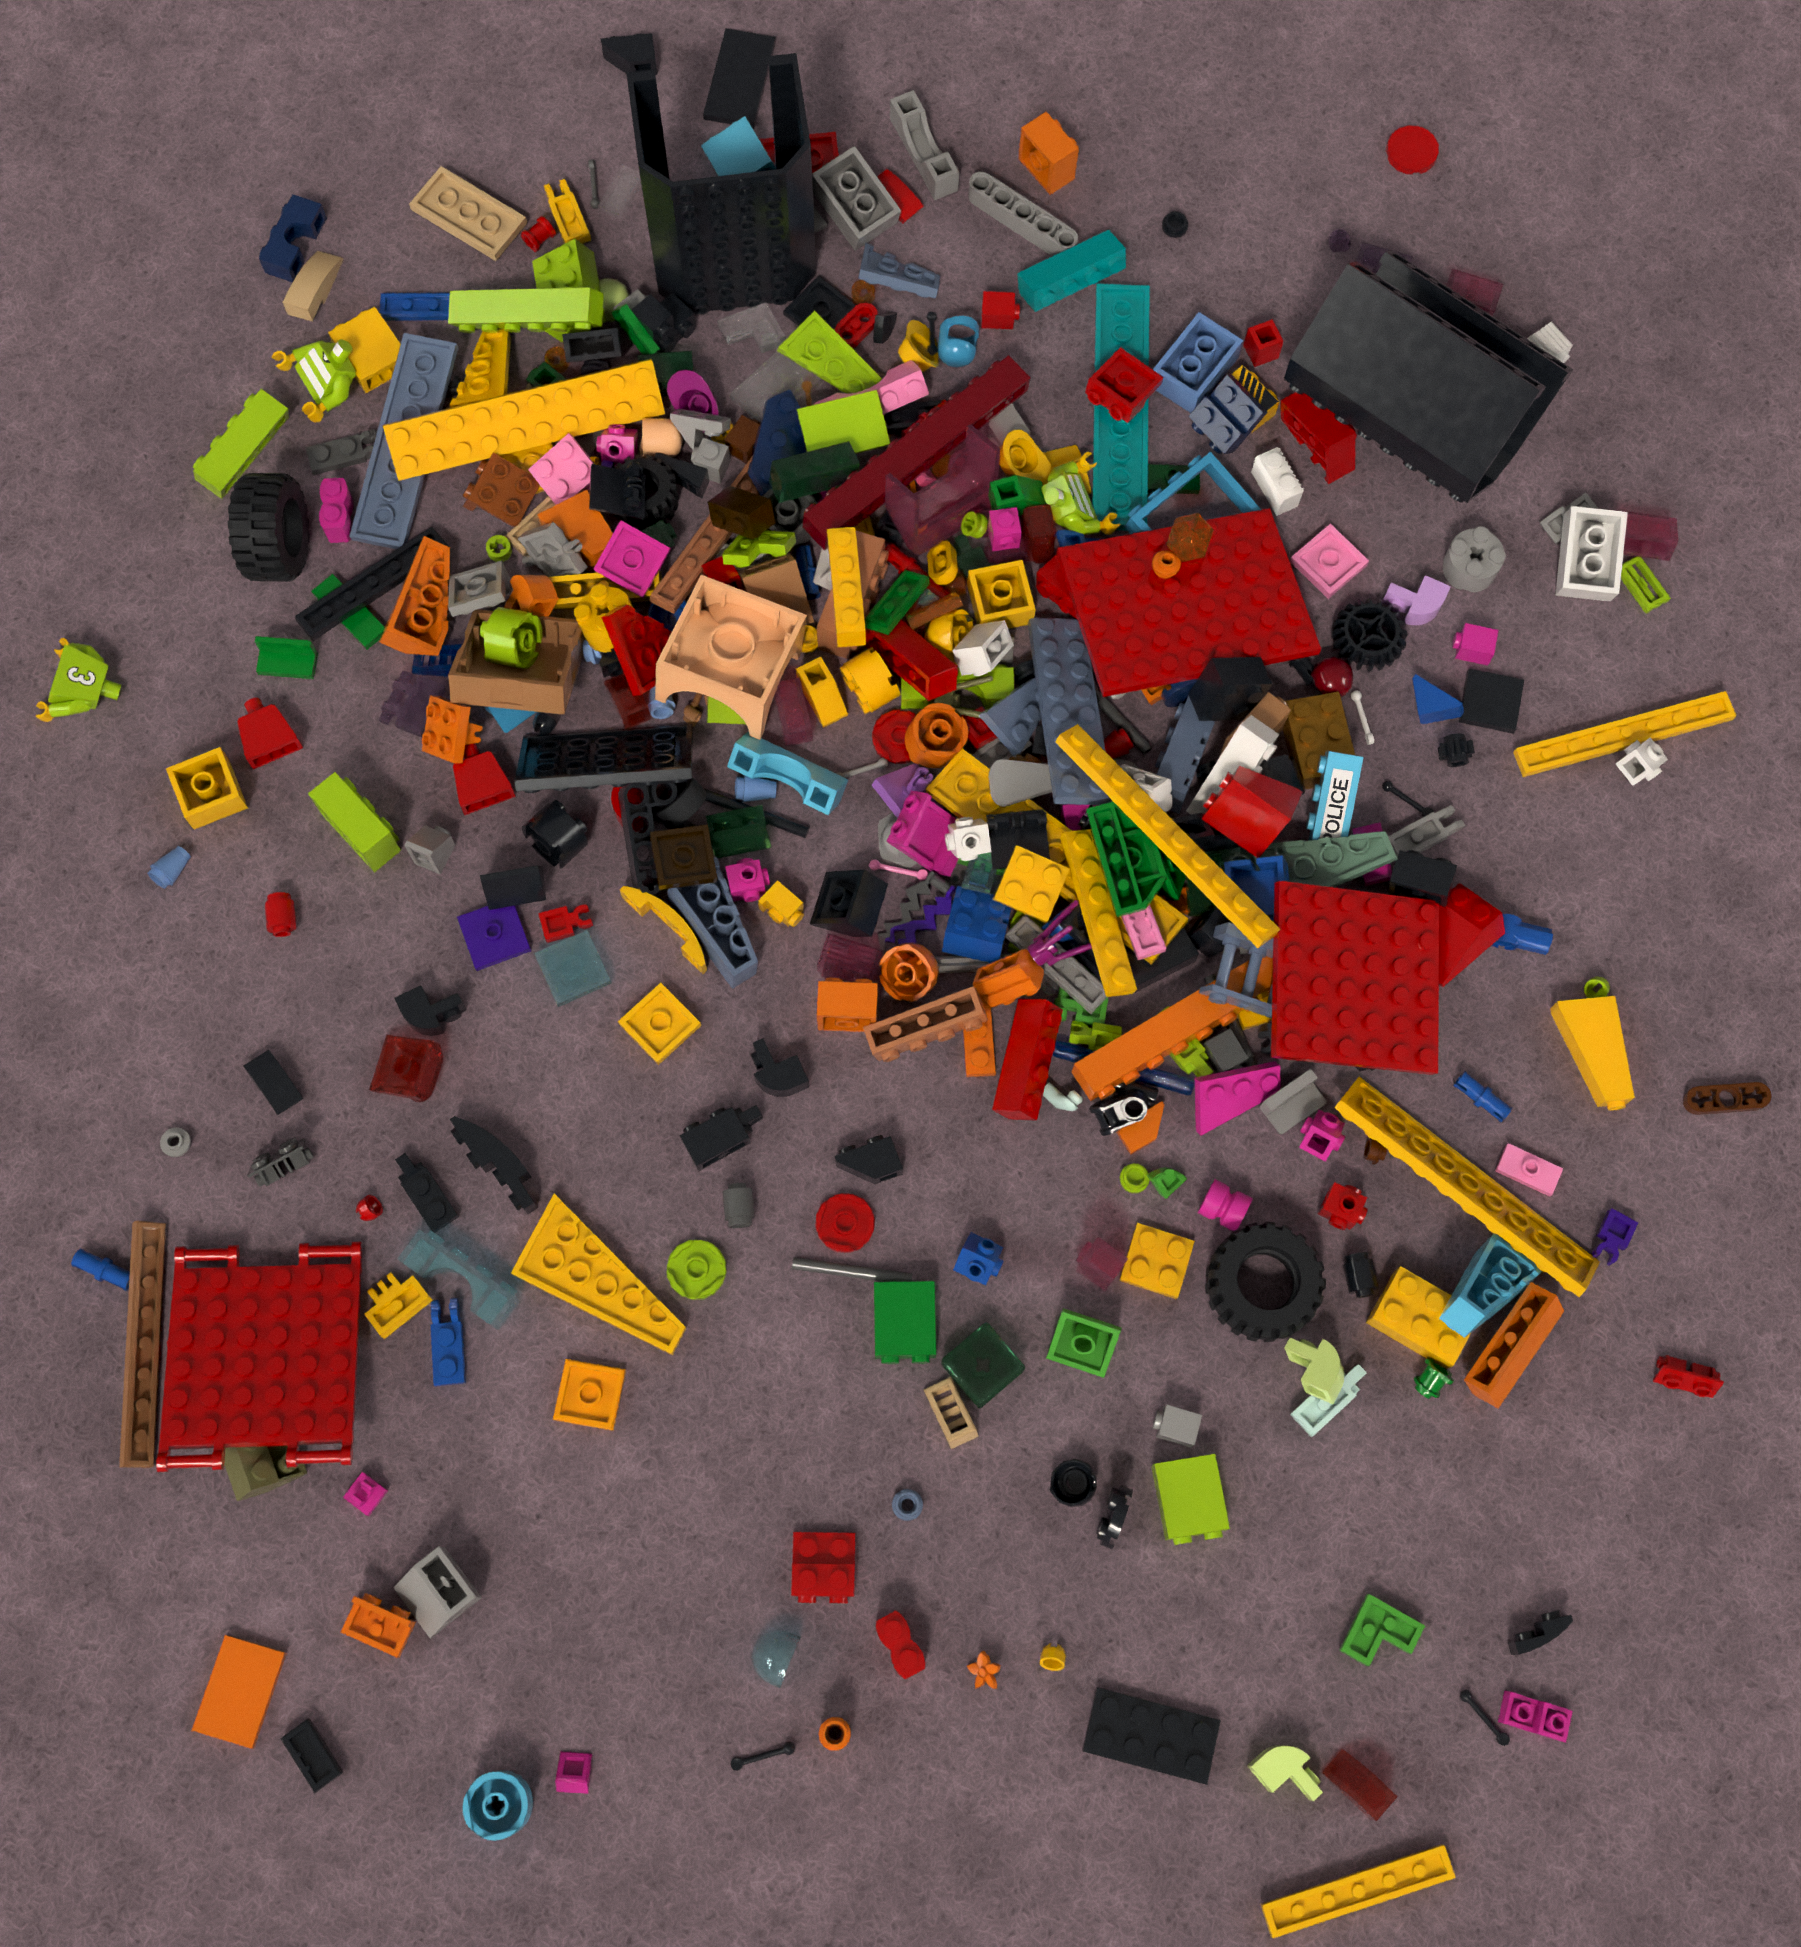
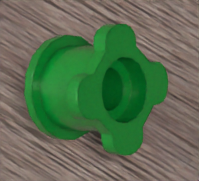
(1432, 1379)

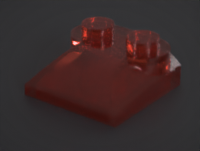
(407, 1068)

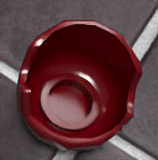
(1333, 676)

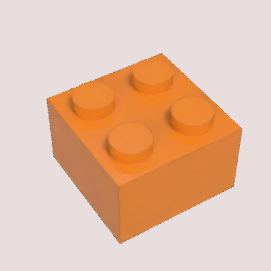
(1048, 152)
(846, 1004)

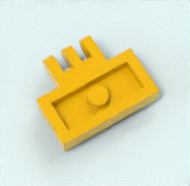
(396, 1304)

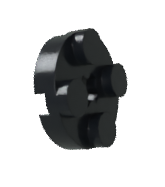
(1111, 1526)

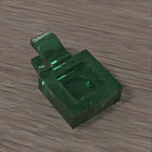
(968, 557)

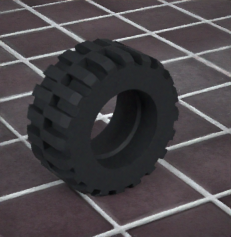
(268, 527)
(1293, 1254)

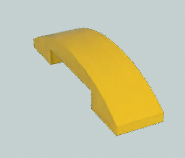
(644, 902)

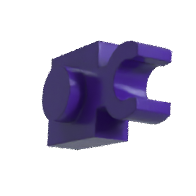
(1616, 1233)

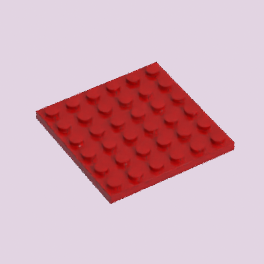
(1355, 978)

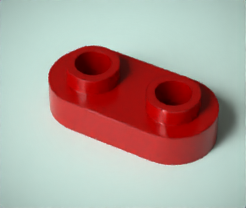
(854, 327)

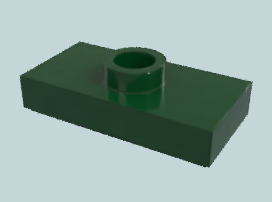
(1160, 474)

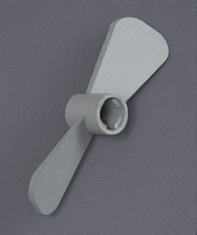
(1020, 780)

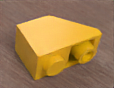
(821, 691)

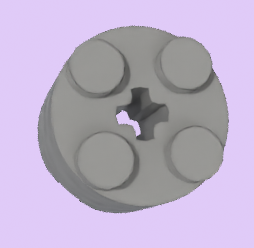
(1473, 559)

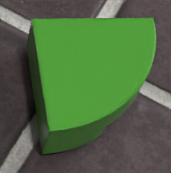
(1166, 1180)

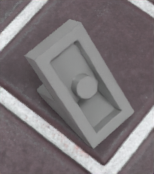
(694, 424)

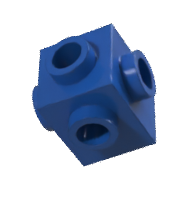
(979, 1259)

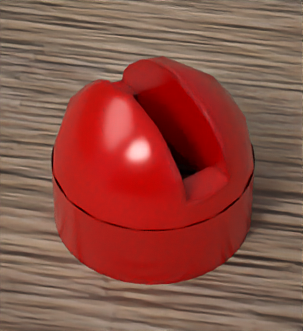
(366, 1206)

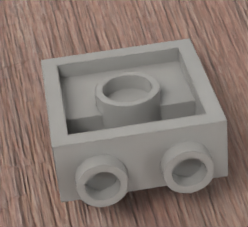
(478, 588)

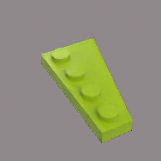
(828, 356)

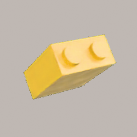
(373, 348)

